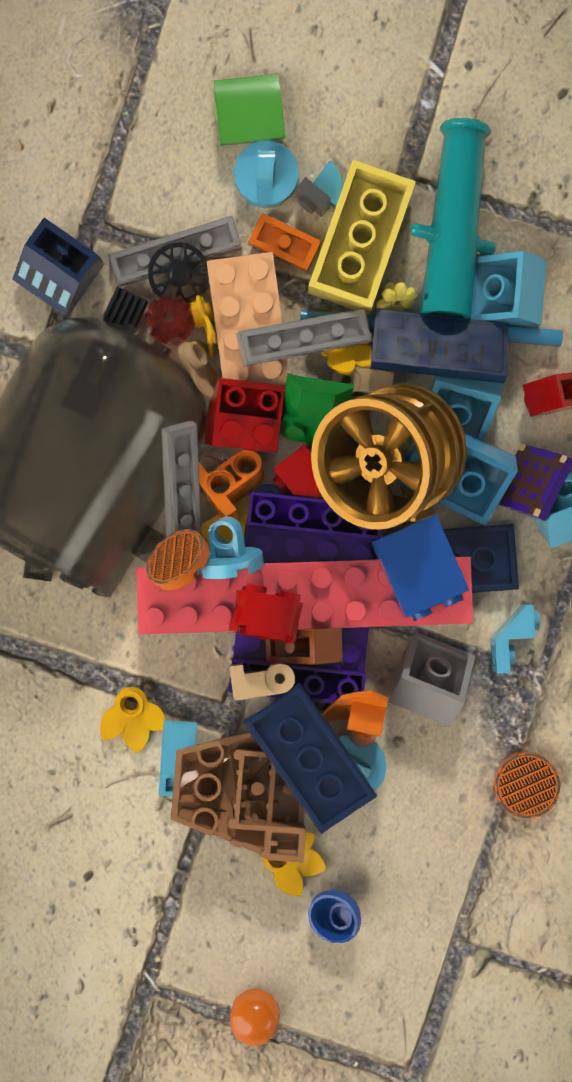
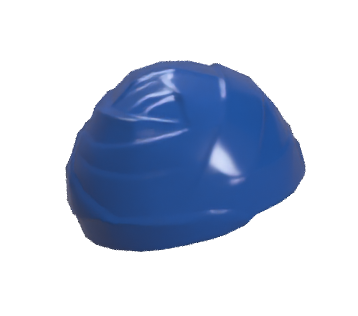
(334, 916)

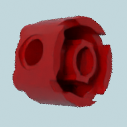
(266, 615)

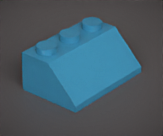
(483, 482)

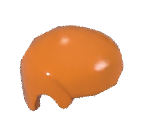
(254, 1017)

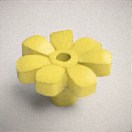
(396, 297)

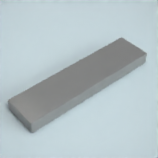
(210, 238)
(303, 337)
(181, 477)

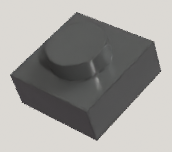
(312, 198)

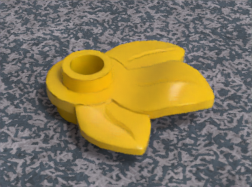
(203, 316)
(346, 359)
(132, 723)
(290, 875)

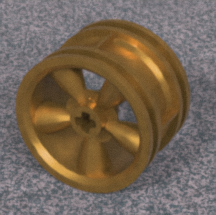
(357, 466)

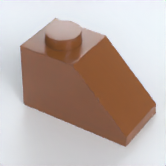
(311, 647)

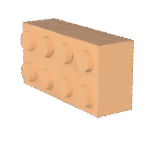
(245, 299)

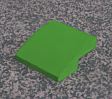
(249, 109)

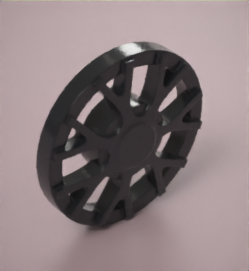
(178, 271)

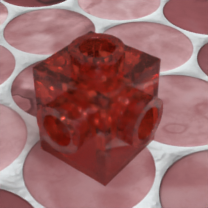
(171, 331)

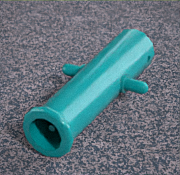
(455, 221)

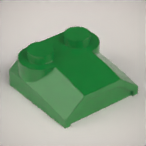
(307, 403)

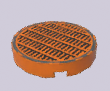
(177, 559)
(527, 784)

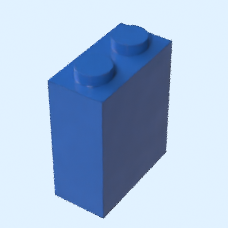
(420, 568)

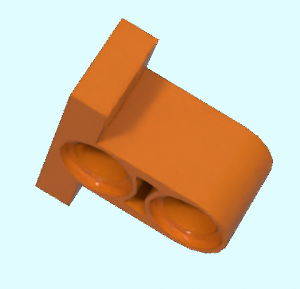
(231, 475)

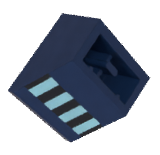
(56, 267)

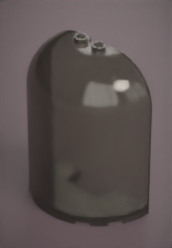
(88, 448)

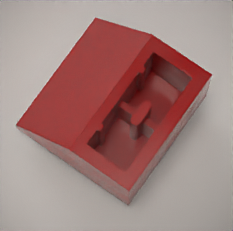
(244, 415)

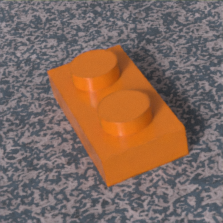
(285, 242)

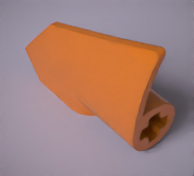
(365, 715)

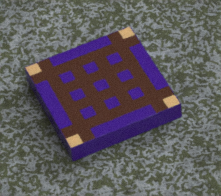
(536, 482)

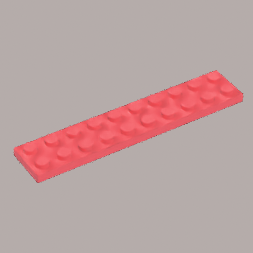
(331, 594)

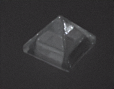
(211, 456)

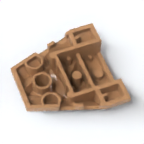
(239, 796)

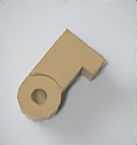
(365, 380)
(259, 683)

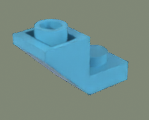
(518, 626)
(175, 736)

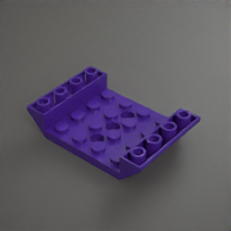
(308, 531)

